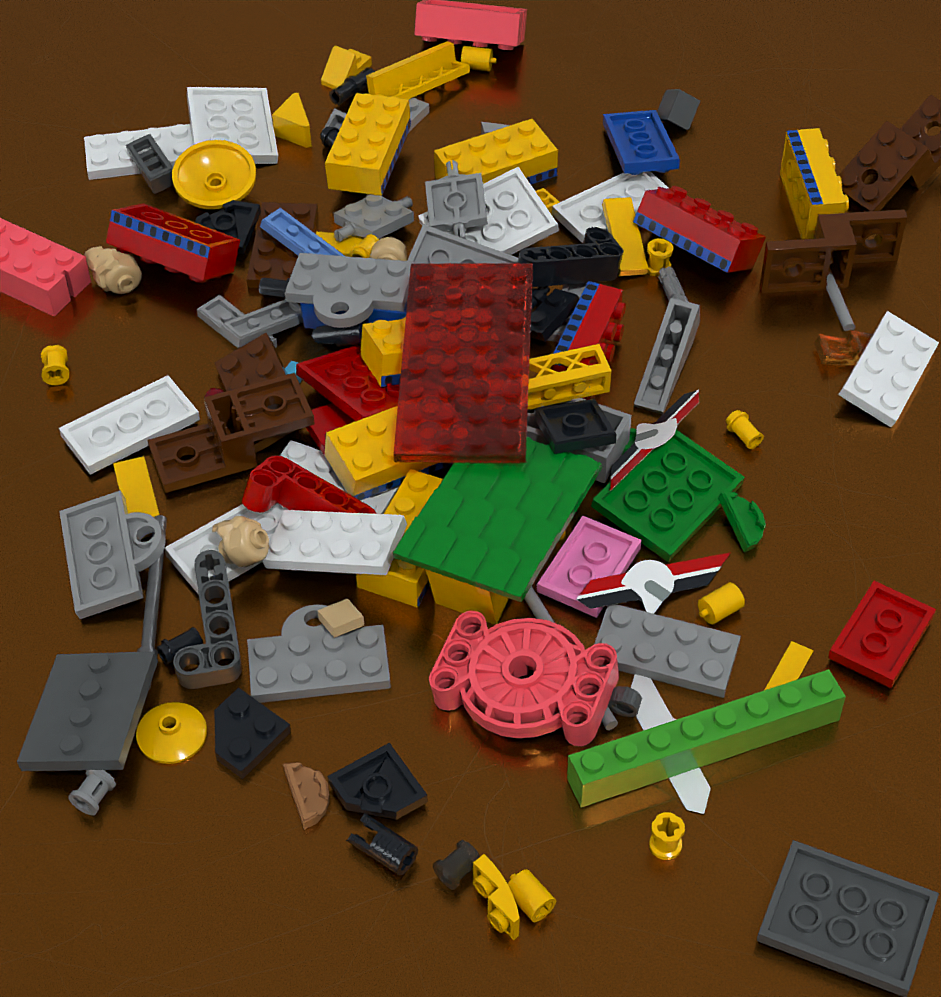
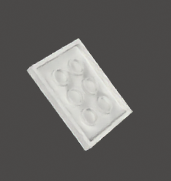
(234, 116)
(513, 215)

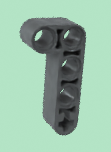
(213, 617)

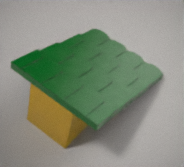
(496, 527)

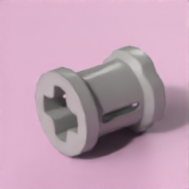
(92, 791)

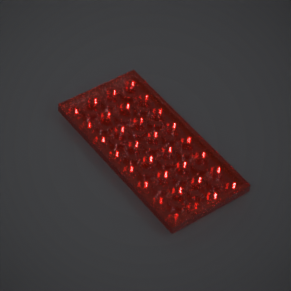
(465, 364)

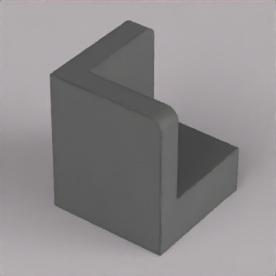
(678, 108)

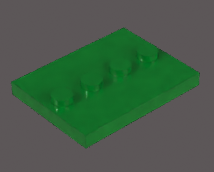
(668, 495)

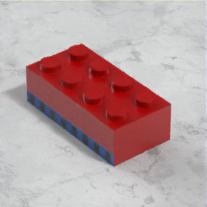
(700, 229)
(172, 242)
(594, 322)

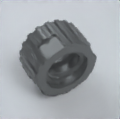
(625, 701)

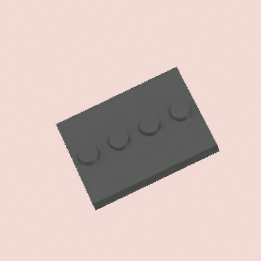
(88, 712)
(848, 918)

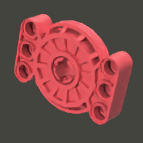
(532, 706)

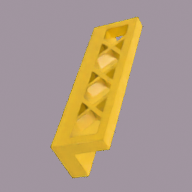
(417, 73)
(576, 382)

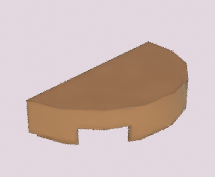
(308, 791)

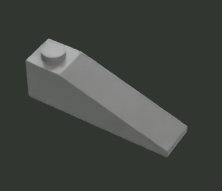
(668, 355)

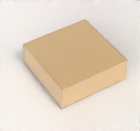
(340, 618)

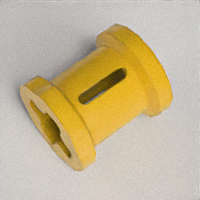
(659, 253)
(54, 363)
(666, 836)

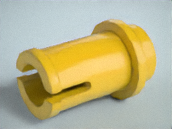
(364, 249)
(744, 429)

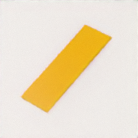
(790, 665)

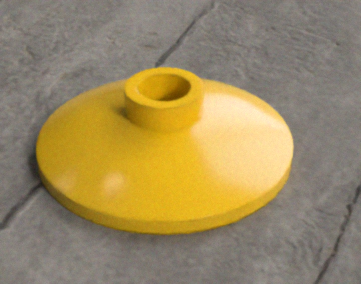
(174, 743)

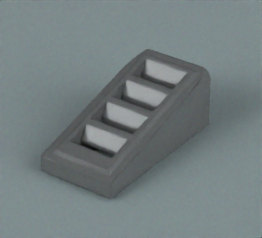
(159, 178)

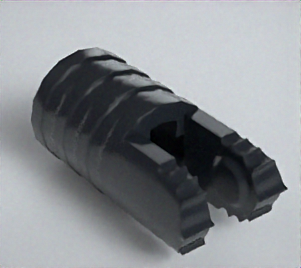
(340, 336)
(386, 847)

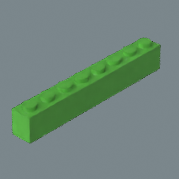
(704, 738)

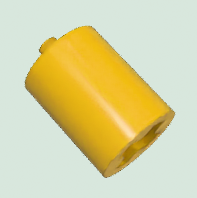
(478, 58)
(721, 603)
(531, 895)

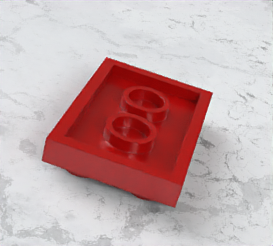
(882, 634)

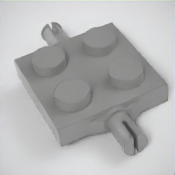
(456, 201)
(373, 216)

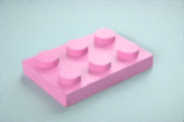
(586, 555)

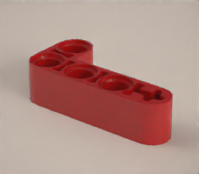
(296, 489)

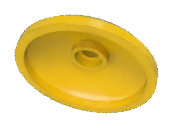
(214, 174)

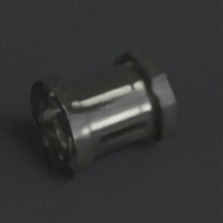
(456, 864)

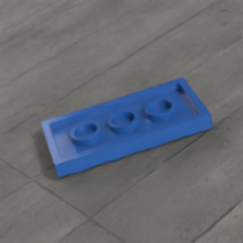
(641, 142)

